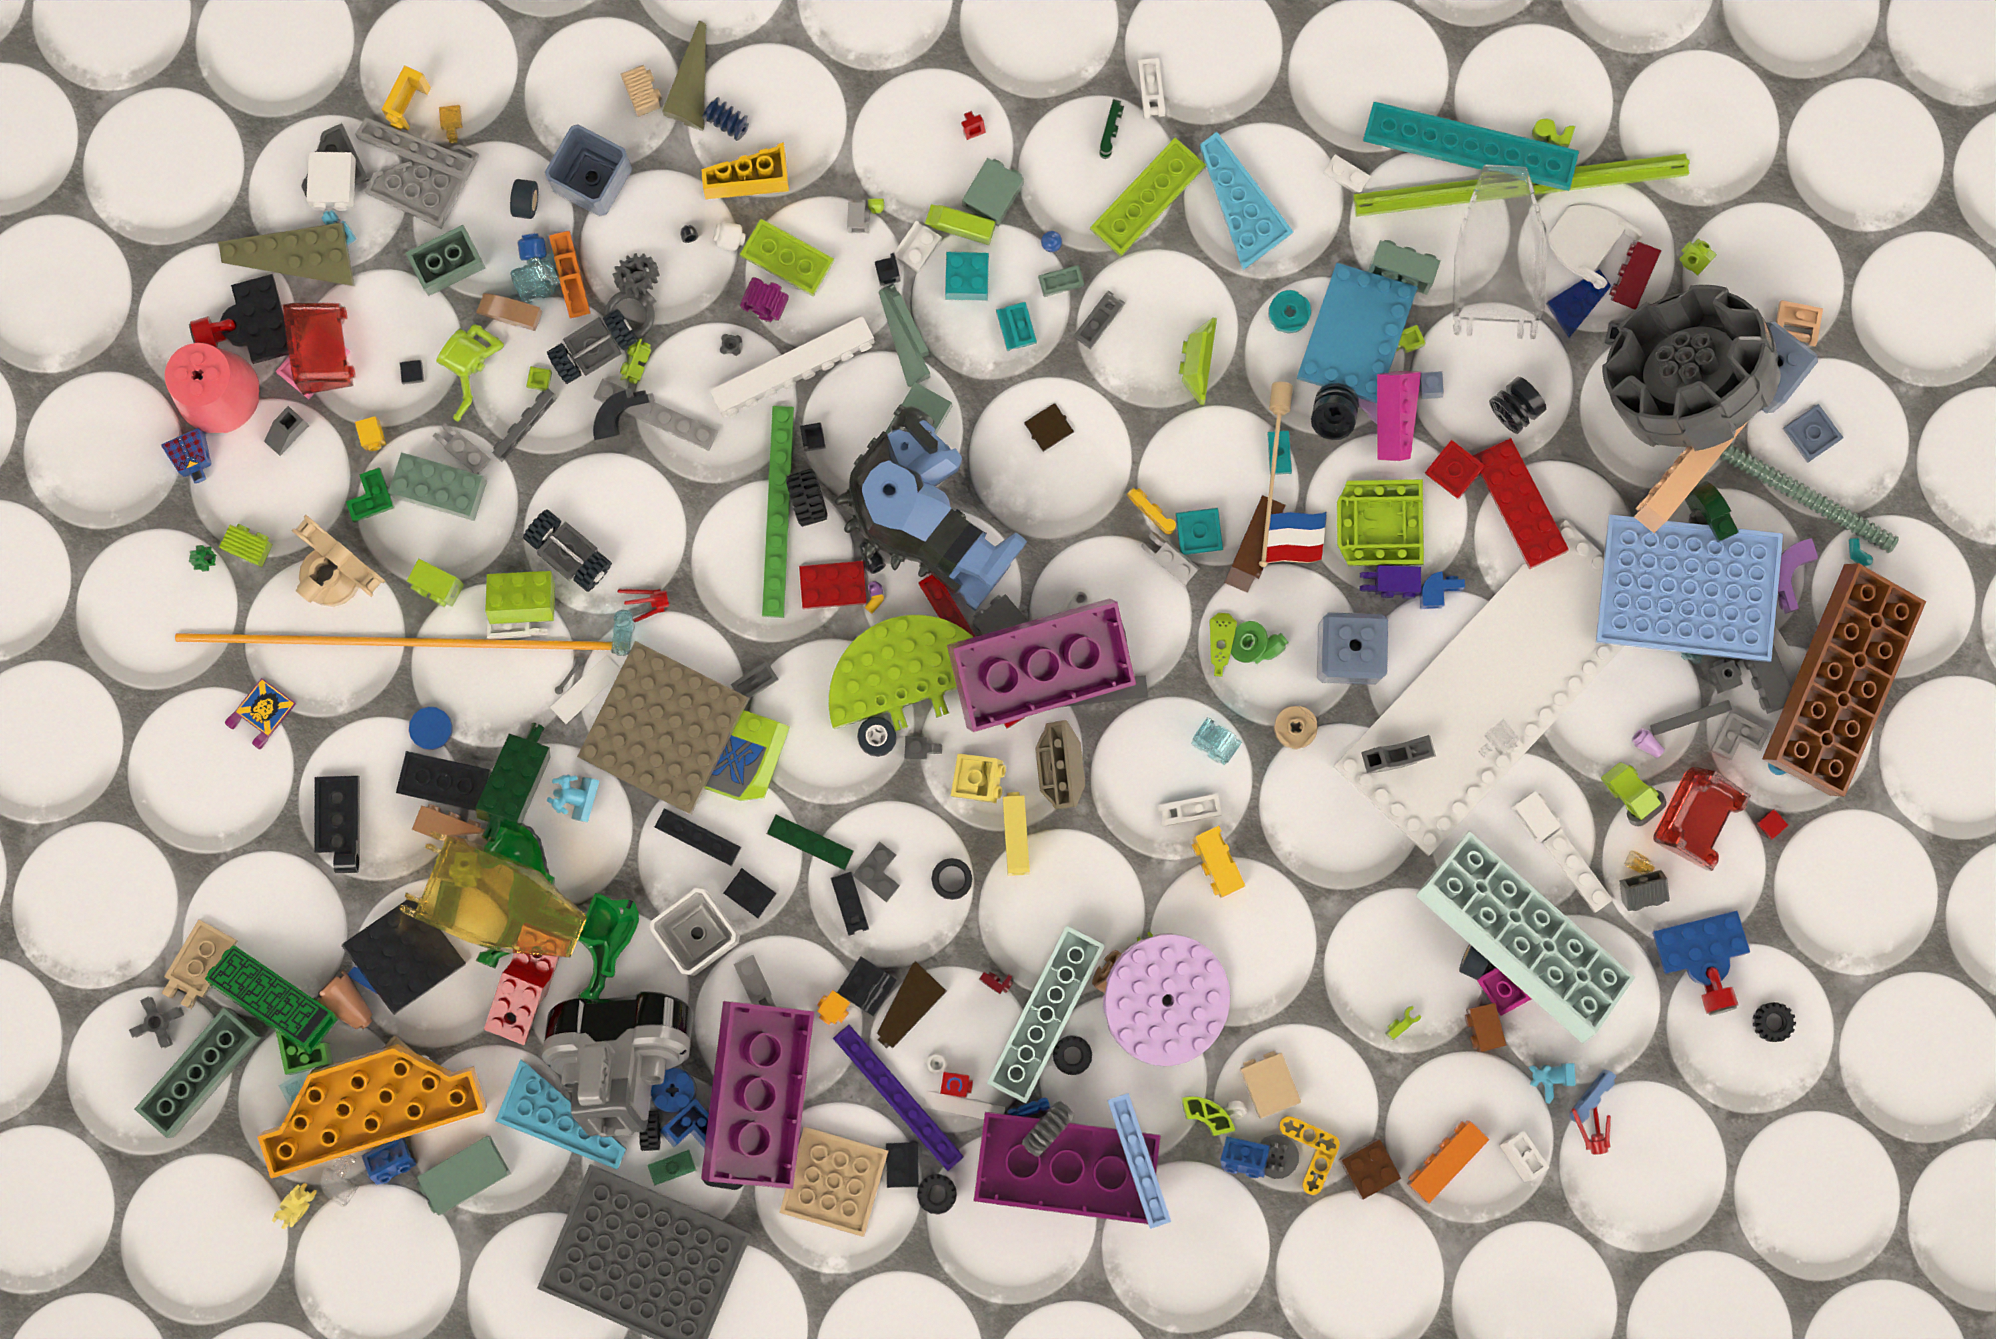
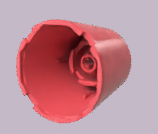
(223, 396)

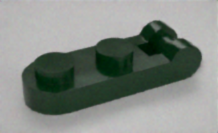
(1110, 129)

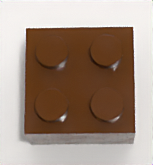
(1369, 1168)

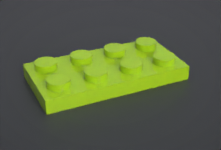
(787, 257)

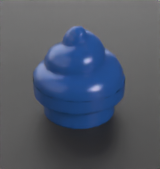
(1051, 241)

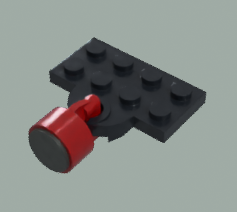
(251, 322)

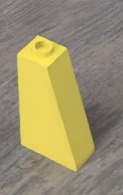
(1016, 834)

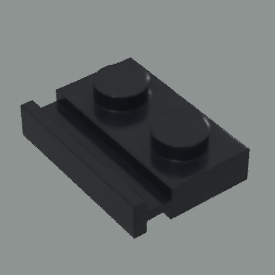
(750, 893)
(902, 1165)

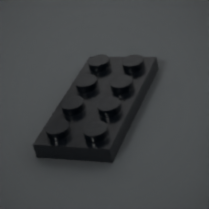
(442, 780)

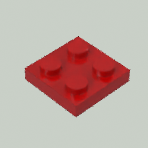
(1454, 469)

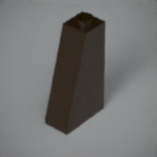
(913, 1000)

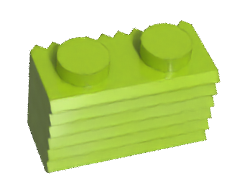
(246, 545)

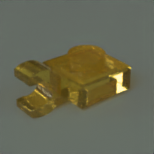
(451, 120)

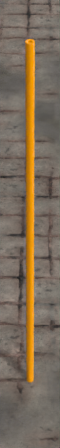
(392, 641)

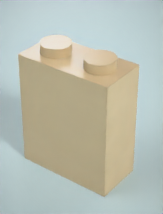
(1269, 1084)

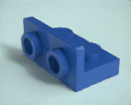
(1244, 1157)
(388, 1161)

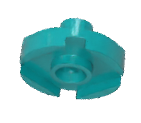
(1296, 302)

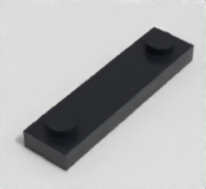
(698, 837)

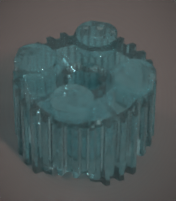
(535, 279)
(1217, 741)

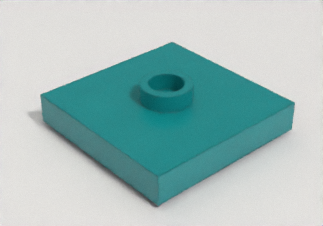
(1199, 531)

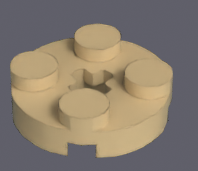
(1283, 728)

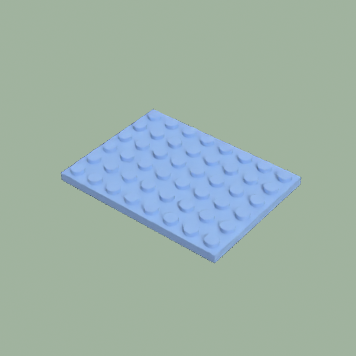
(1689, 590)

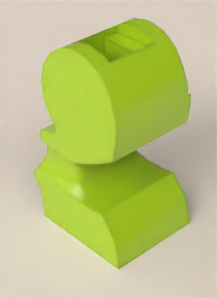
(1546, 130)

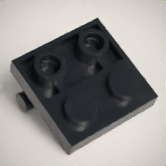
(867, 986)

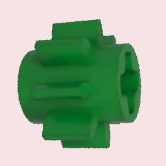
(202, 558)

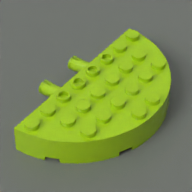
(893, 668)

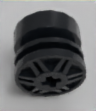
(1517, 405)
(1335, 411)

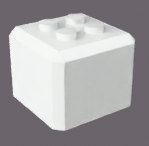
(675, 927)

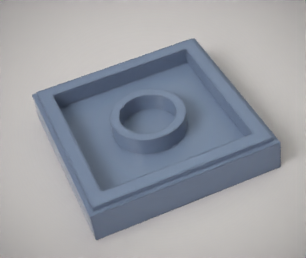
(1813, 433)

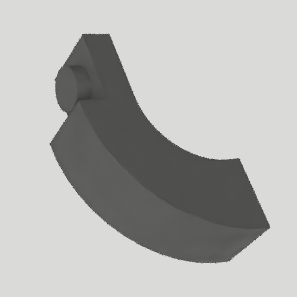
(1399, 755)

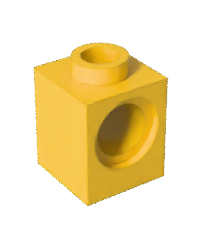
(370, 433)

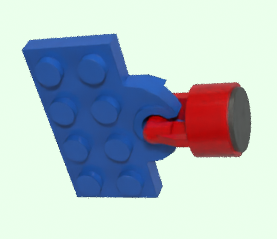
(1705, 953)

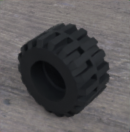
(806, 497)

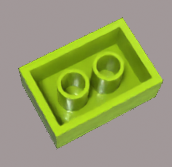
(520, 597)

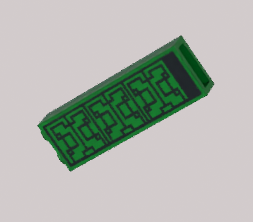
(271, 999)

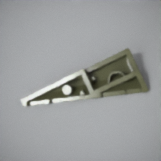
(687, 93)

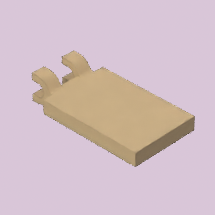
(197, 956)

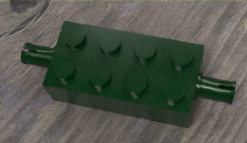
(513, 782)

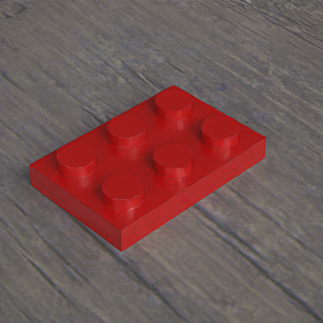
(832, 585)

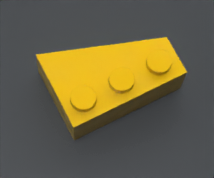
(1217, 862)

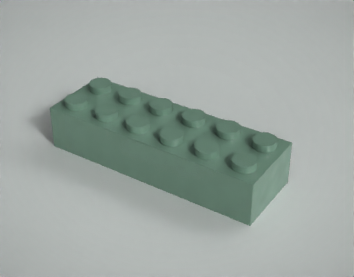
(198, 1073)

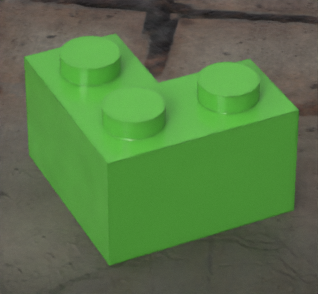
(297, 1060)

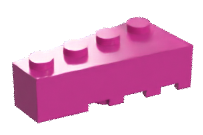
(1396, 414)

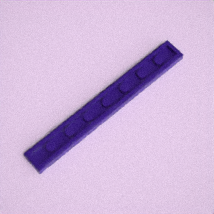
(898, 1097)

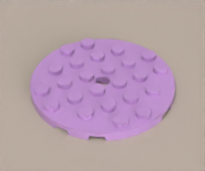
(1135, 995)

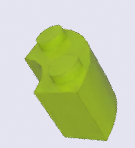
(1634, 793)
(1209, 1113)

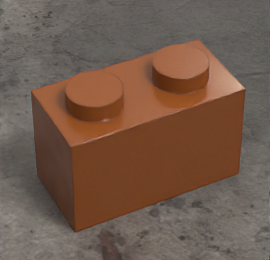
(1485, 1027)

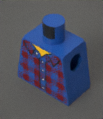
(189, 454)

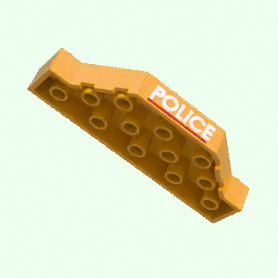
(367, 1105)

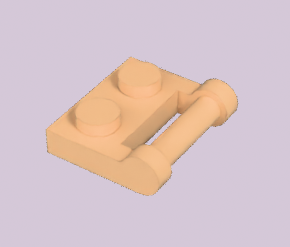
(1800, 316)

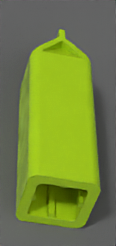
(960, 223)

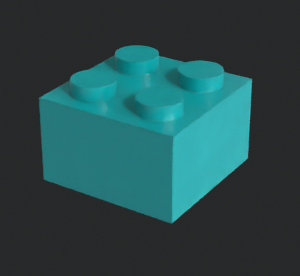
(966, 276)

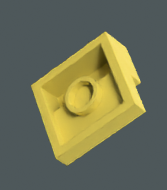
(978, 778)

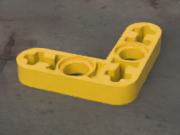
(1320, 1152)

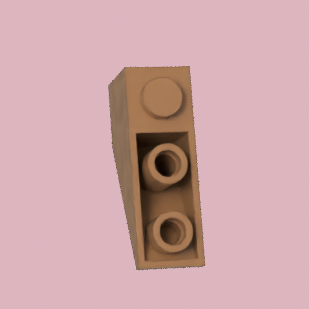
(432, 819)

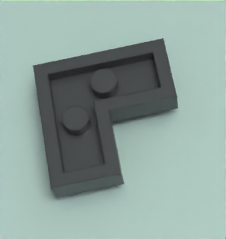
(872, 872)

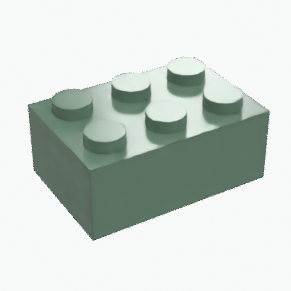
(445, 260)
(1405, 265)

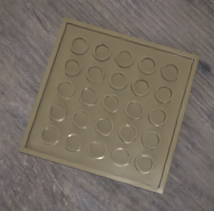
(663, 727)

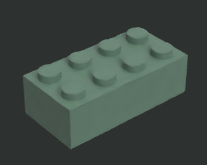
(437, 486)

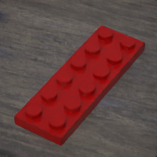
(1521, 504)

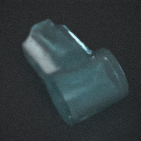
(622, 633)

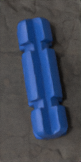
(1030, 1108)

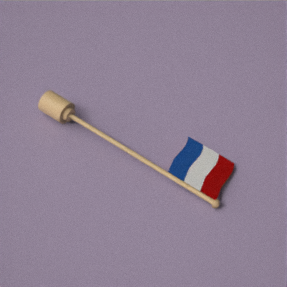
(1289, 534)

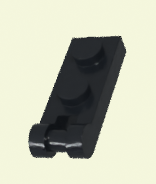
(849, 902)

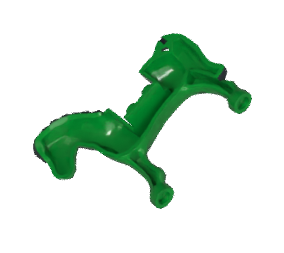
(605, 929)

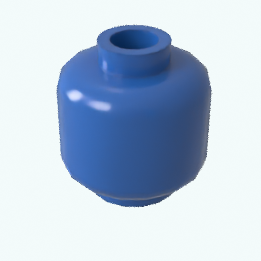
(531, 246)

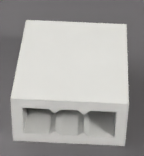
(331, 180)

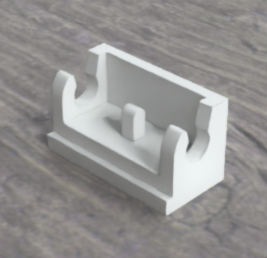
(1524, 1156)

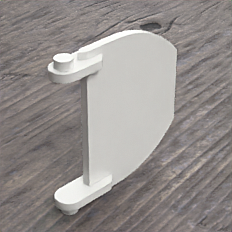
(1586, 237)

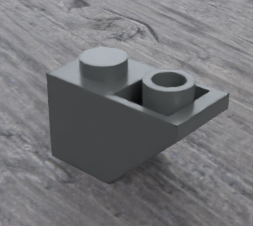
(285, 430)

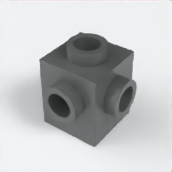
(1725, 675)

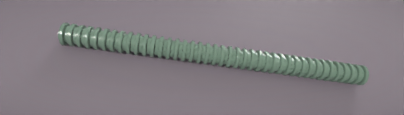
(1810, 498)

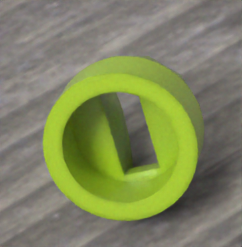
(875, 205)

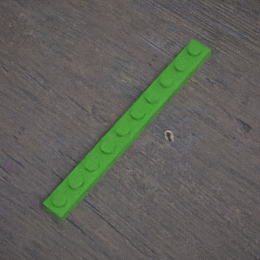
(778, 512)

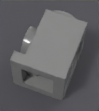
(857, 217)

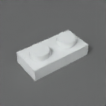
(1346, 174)

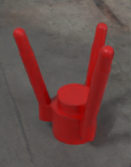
(657, 598)
(1598, 1143)

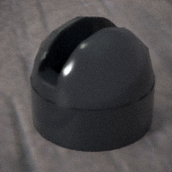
(688, 234)

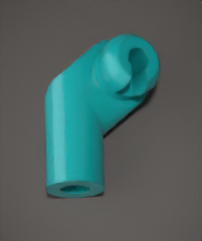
(1857, 554)

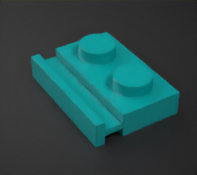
(1016, 326)

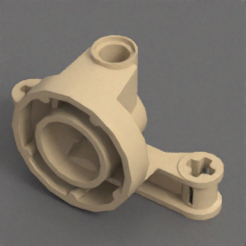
(346, 579)

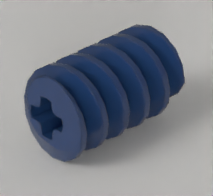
(726, 119)

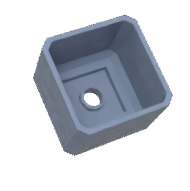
(583, 154)
(1796, 365)
(1344, 666)

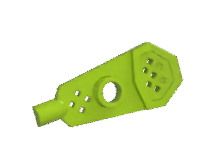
(1224, 634)

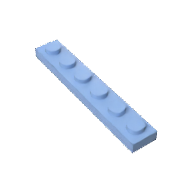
(1139, 1160)

